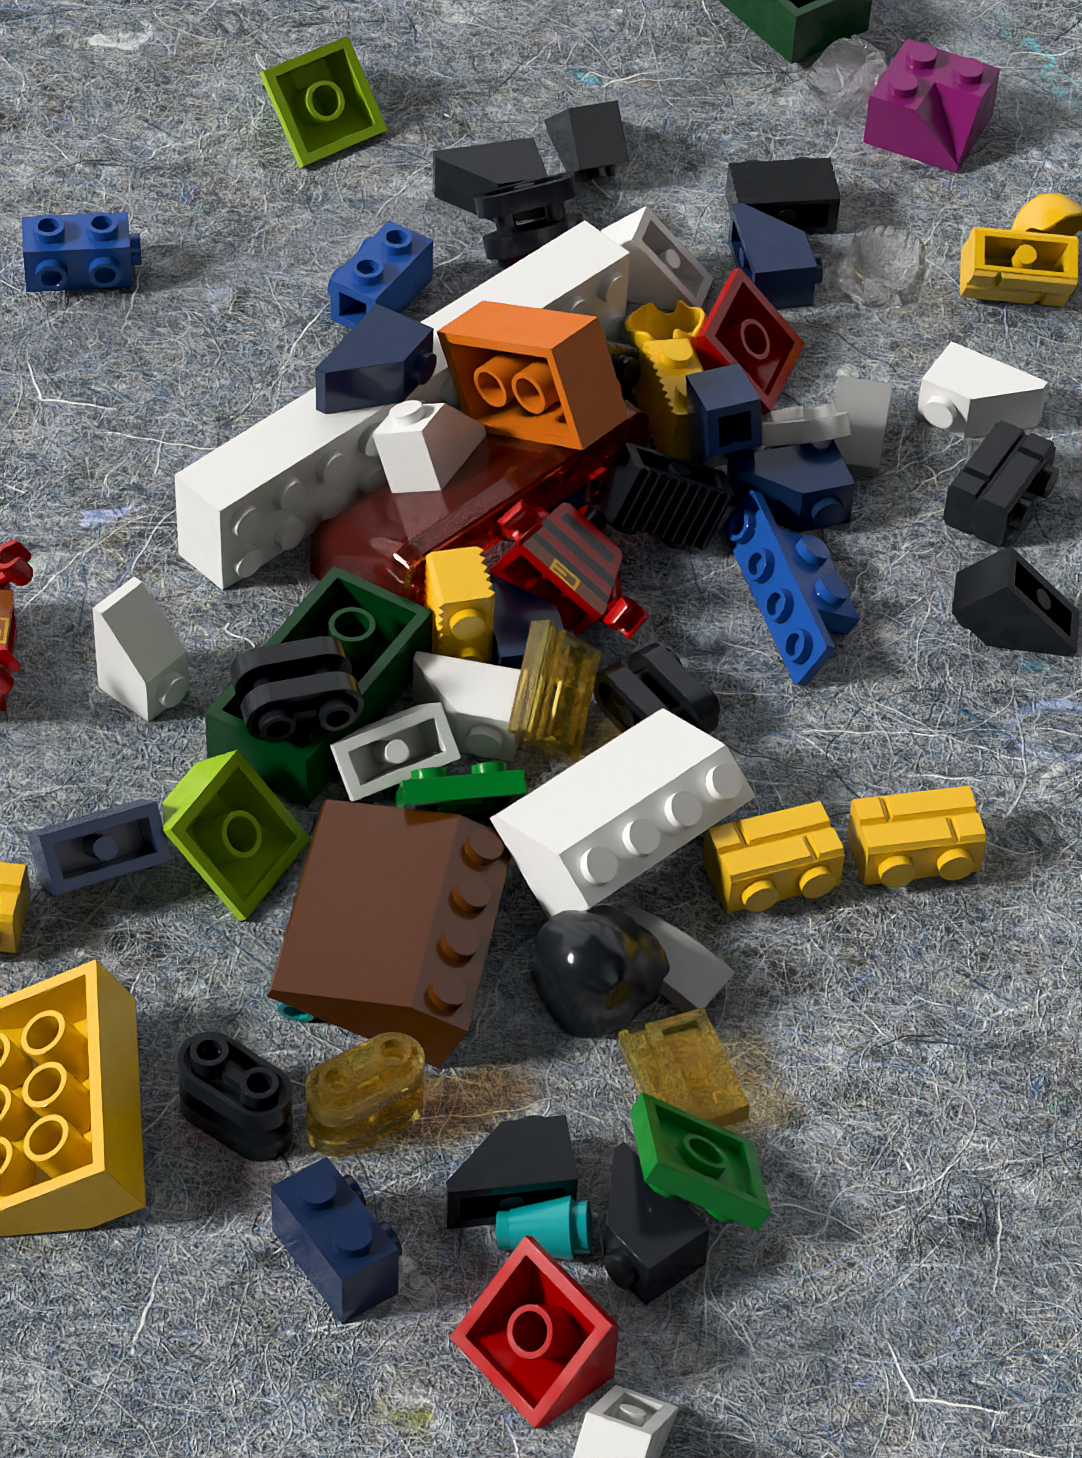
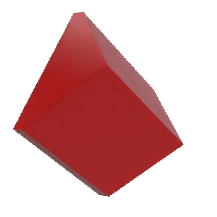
(752, 333)
(539, 1336)

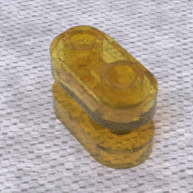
(365, 1094)

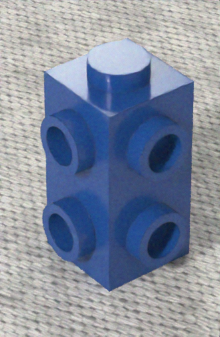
(79, 251)
(384, 271)

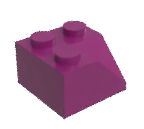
(931, 105)

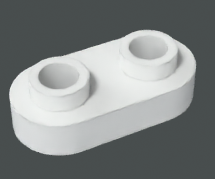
(805, 425)

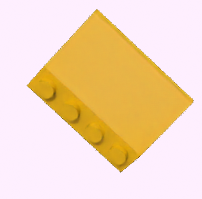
(69, 1104)

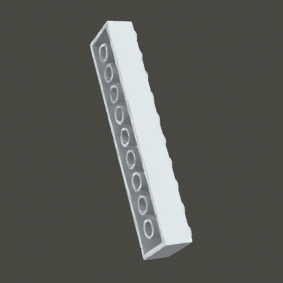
(309, 466)

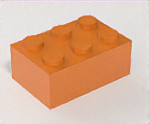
(534, 373)

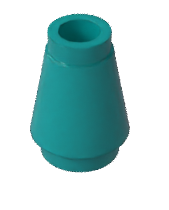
(557, 1225)

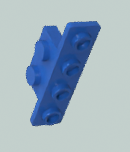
(791, 585)

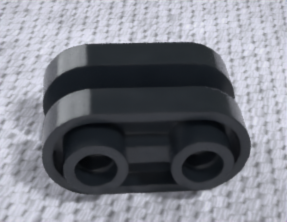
(515, 241)
(650, 684)
(296, 688)
(235, 1096)

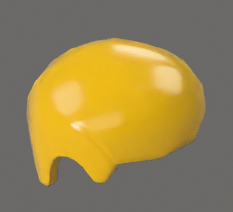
(1050, 215)
(651, 324)

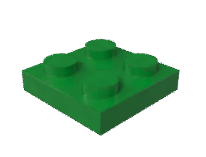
(483, 792)
(699, 1162)

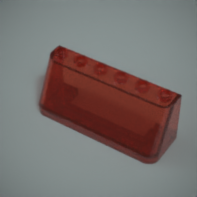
(391, 533)

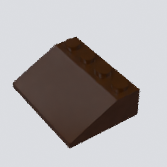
(393, 923)

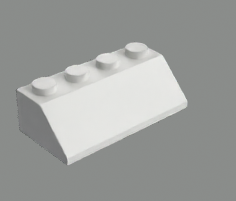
(620, 811)

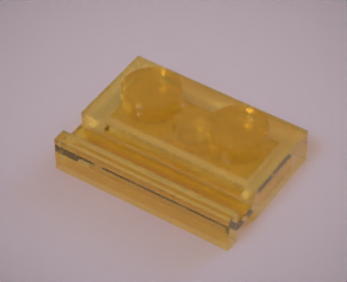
(554, 691)
(685, 1067)

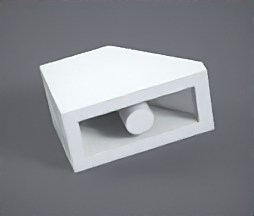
(659, 263)
(974, 392)
(425, 445)
(138, 652)
(474, 700)
(392, 748)
(625, 1426)

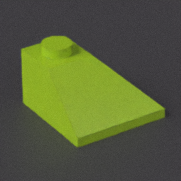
(323, 101)
(232, 830)

